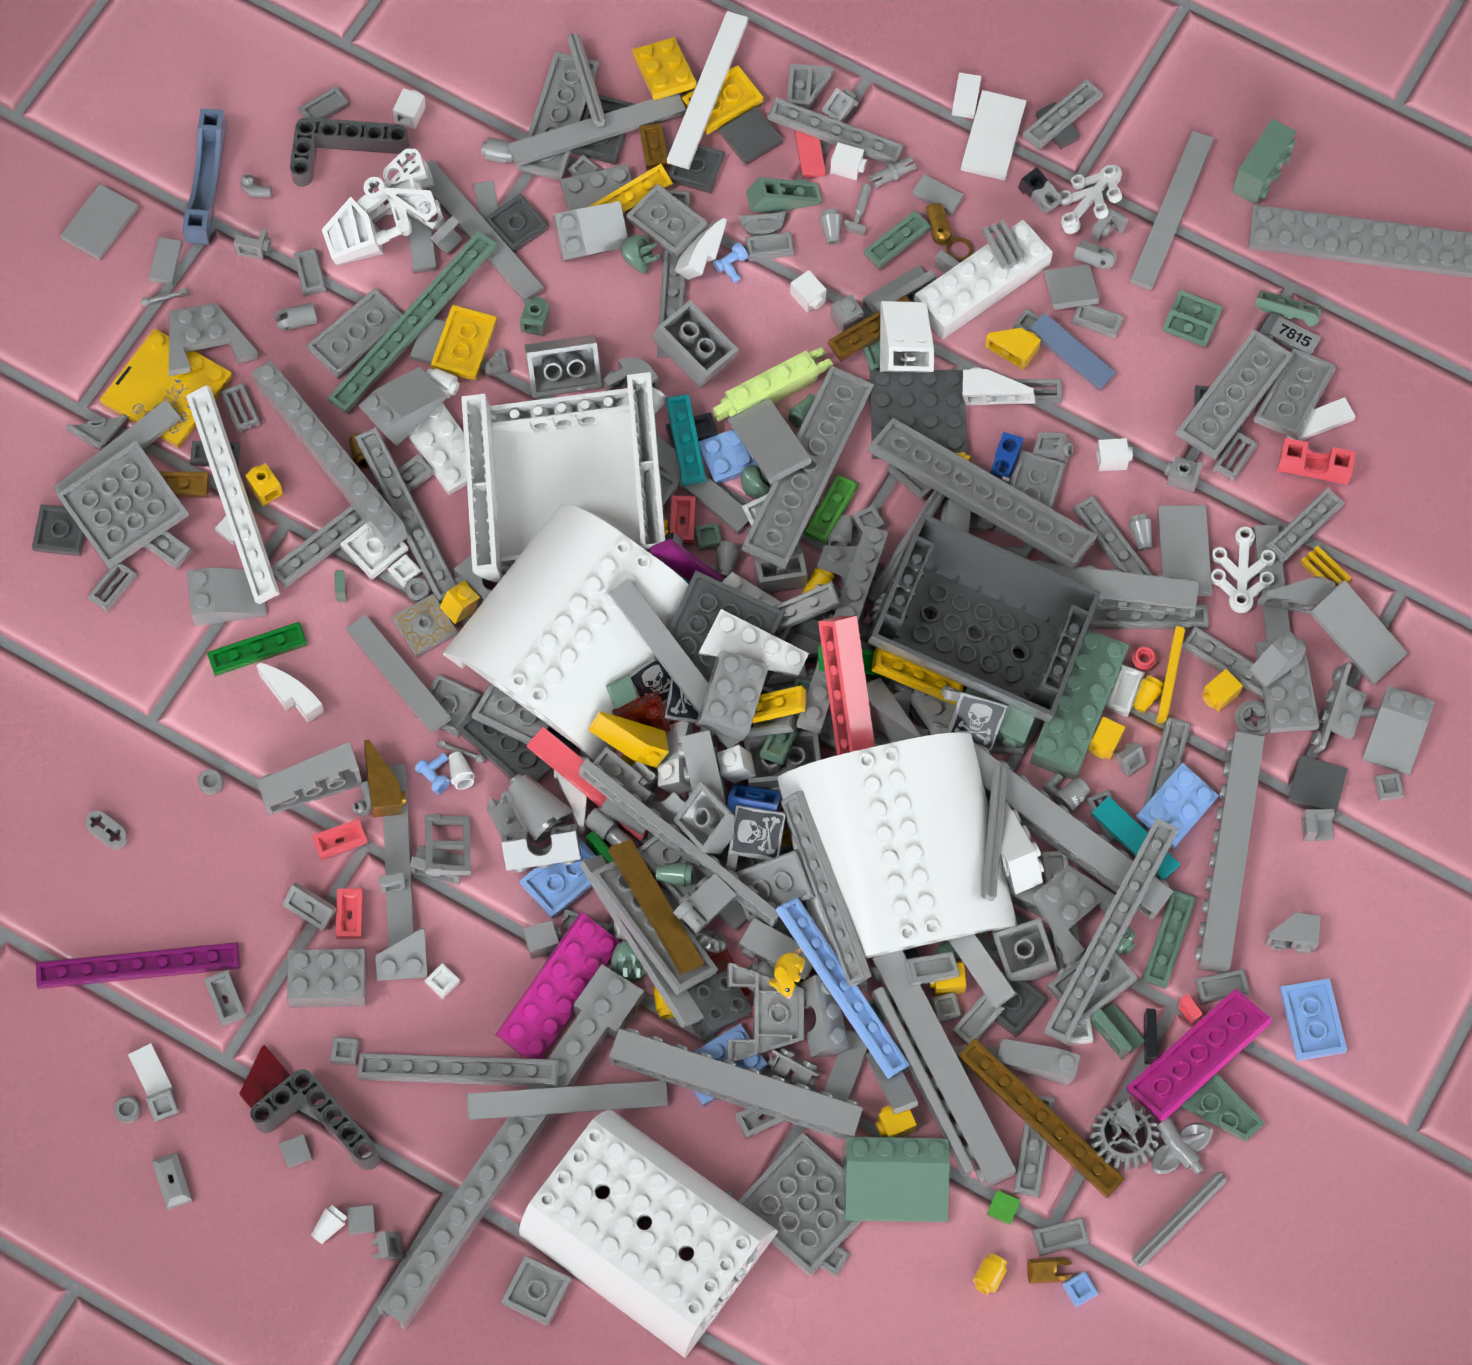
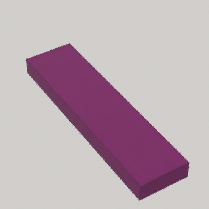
(682, 560)

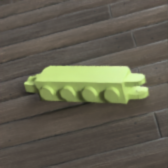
(774, 383)

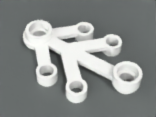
(1108, 176)
(1242, 573)

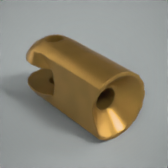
(939, 223)
(1044, 1270)

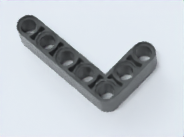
(340, 140)
(324, 1113)

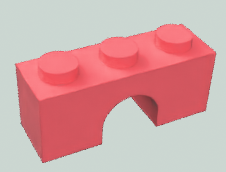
(1331, 466)

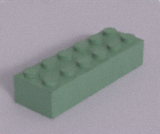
(1069, 733)

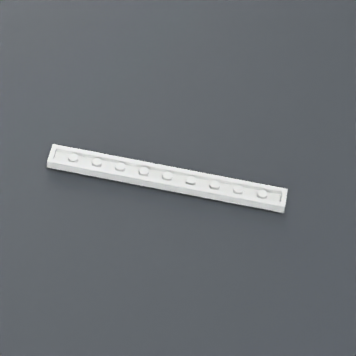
(233, 495)

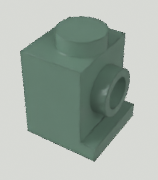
(535, 316)

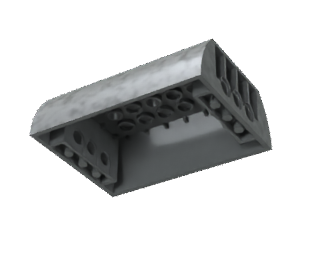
(999, 596)

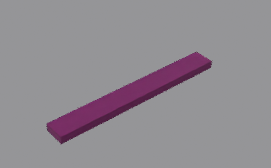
(137, 965)

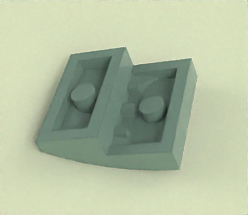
(1192, 318)

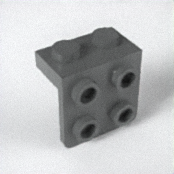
(717, 1004)

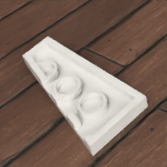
(751, 642)

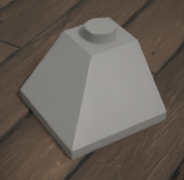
(706, 820)

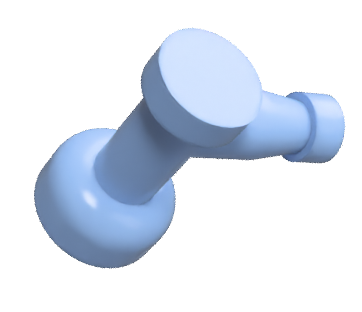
(724, 264)
(439, 783)

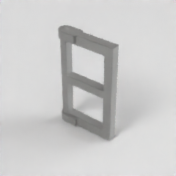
(438, 870)

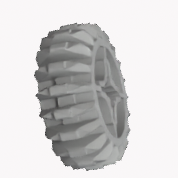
(1108, 1149)

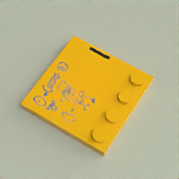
(146, 384)

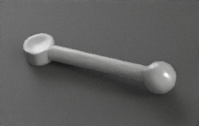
(183, 293)
(480, 758)

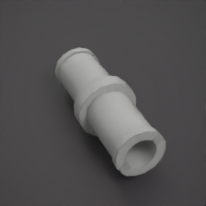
(892, 172)

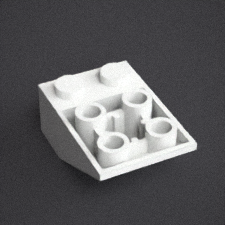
(905, 338)
(1019, 854)

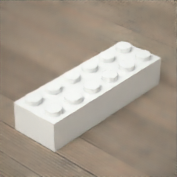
(981, 281)

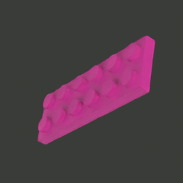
(556, 988)
(1198, 1055)

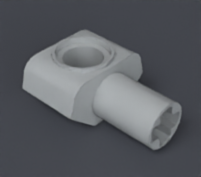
(606, 827)

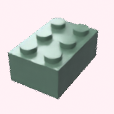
(1265, 162)

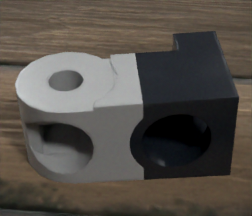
(1040, 191)

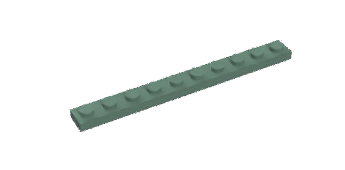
(412, 322)

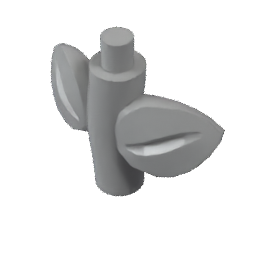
(1180, 1147)

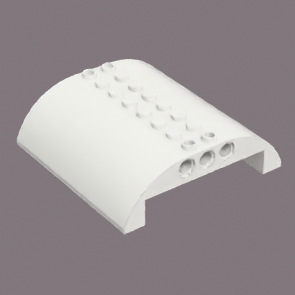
(558, 451)
(556, 633)
(905, 841)

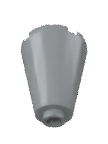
(538, 807)

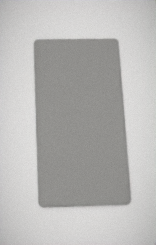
(486, 198)

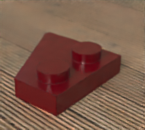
(263, 1077)

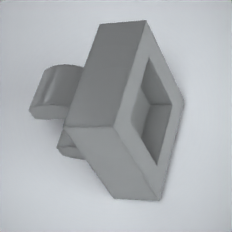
(1130, 758)
(389, 1246)

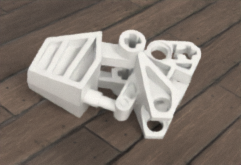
(353, 231)

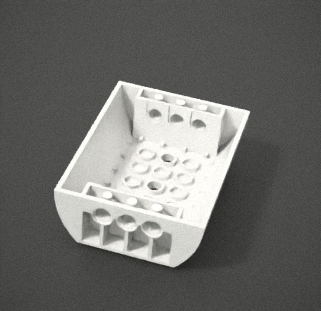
(635, 1266)

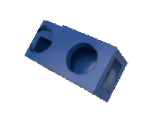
(1006, 455)

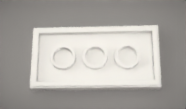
(993, 135)

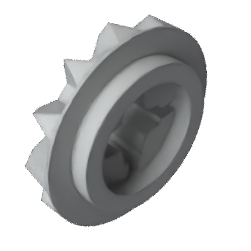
(1243, 713)
(710, 940)

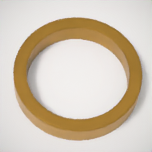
(959, 239)

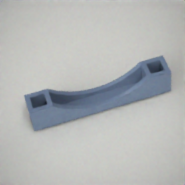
(201, 203)

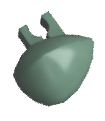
(638, 252)
(754, 482)
(626, 963)

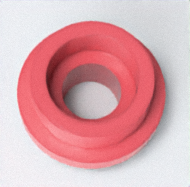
(1147, 653)

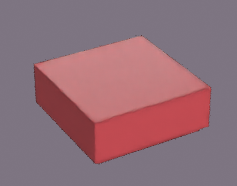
(1189, 1009)

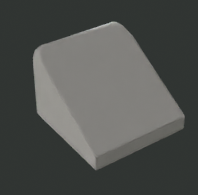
(1126, 1118)

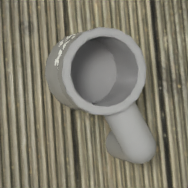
(1070, 795)

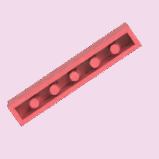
(846, 684)

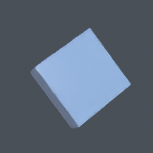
(1080, 1289)

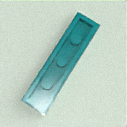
(685, 440)
(1129, 833)

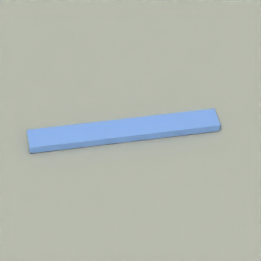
(848, 998)

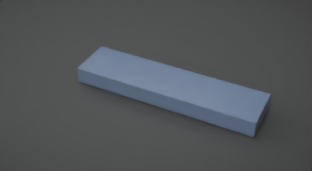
(1072, 352)

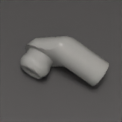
(1023, 551)

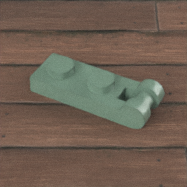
(1288, 307)

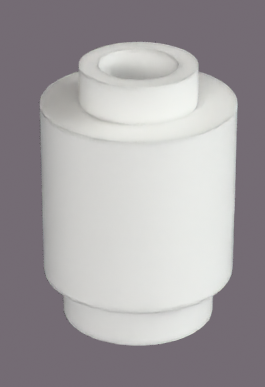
(446, 381)

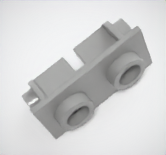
(786, 1061)

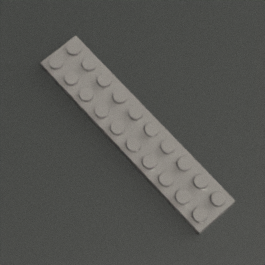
(1361, 241)
(982, 493)
(797, 494)

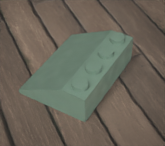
(896, 1179)

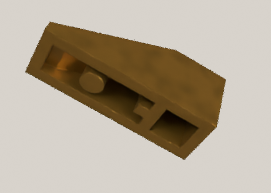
(383, 785)

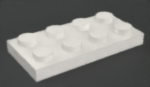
(442, 448)

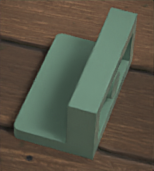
(1116, 1030)

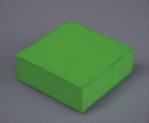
(1003, 1207)

